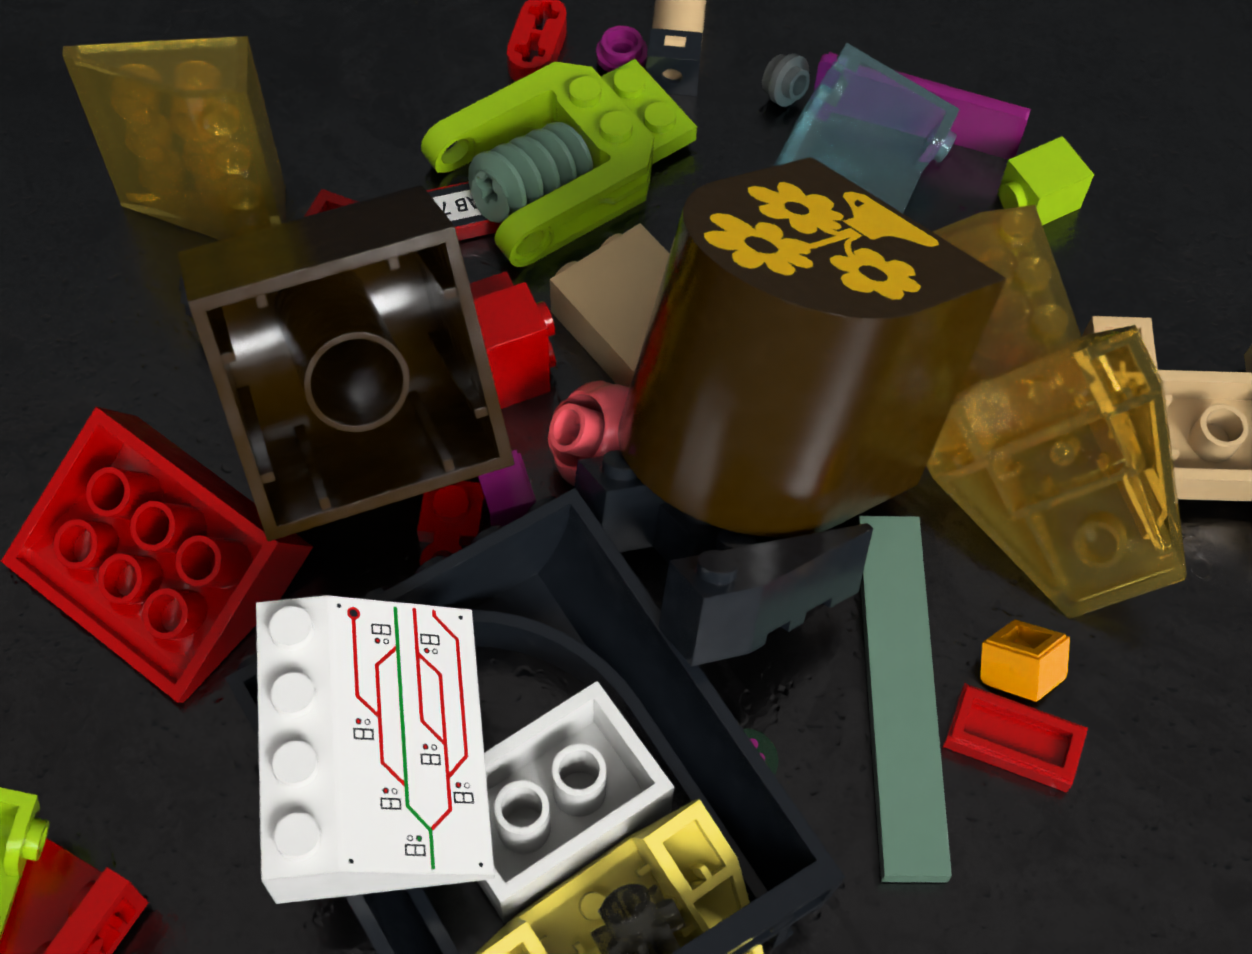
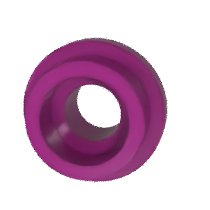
(619, 47)

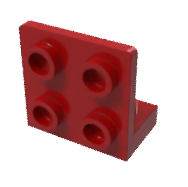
(69, 907)

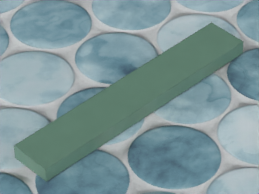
(903, 705)

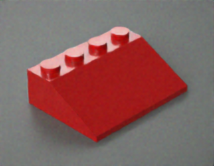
(151, 552)

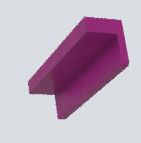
(981, 122)

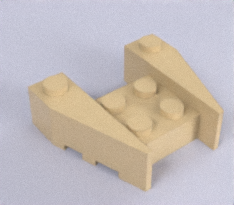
(1206, 422)

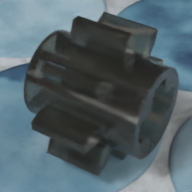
(638, 922)

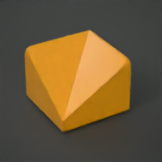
(1025, 659)

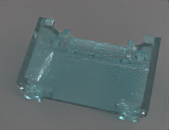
(872, 127)

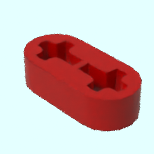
(528, 38)

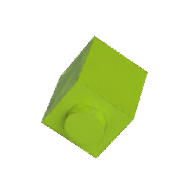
(1046, 177)

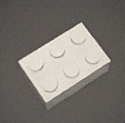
(566, 796)

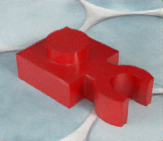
(450, 518)

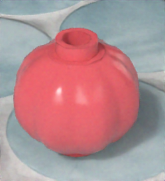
(586, 425)

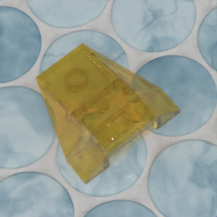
(1071, 470)

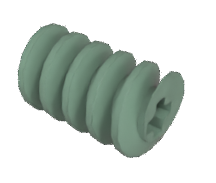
(526, 169)

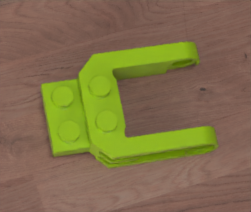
(619, 116)

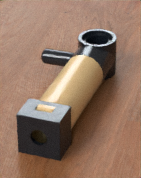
(676, 45)

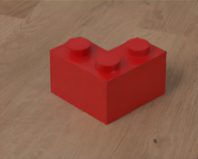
(515, 338)

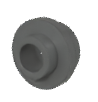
(786, 78)

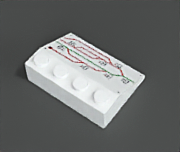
(369, 748)

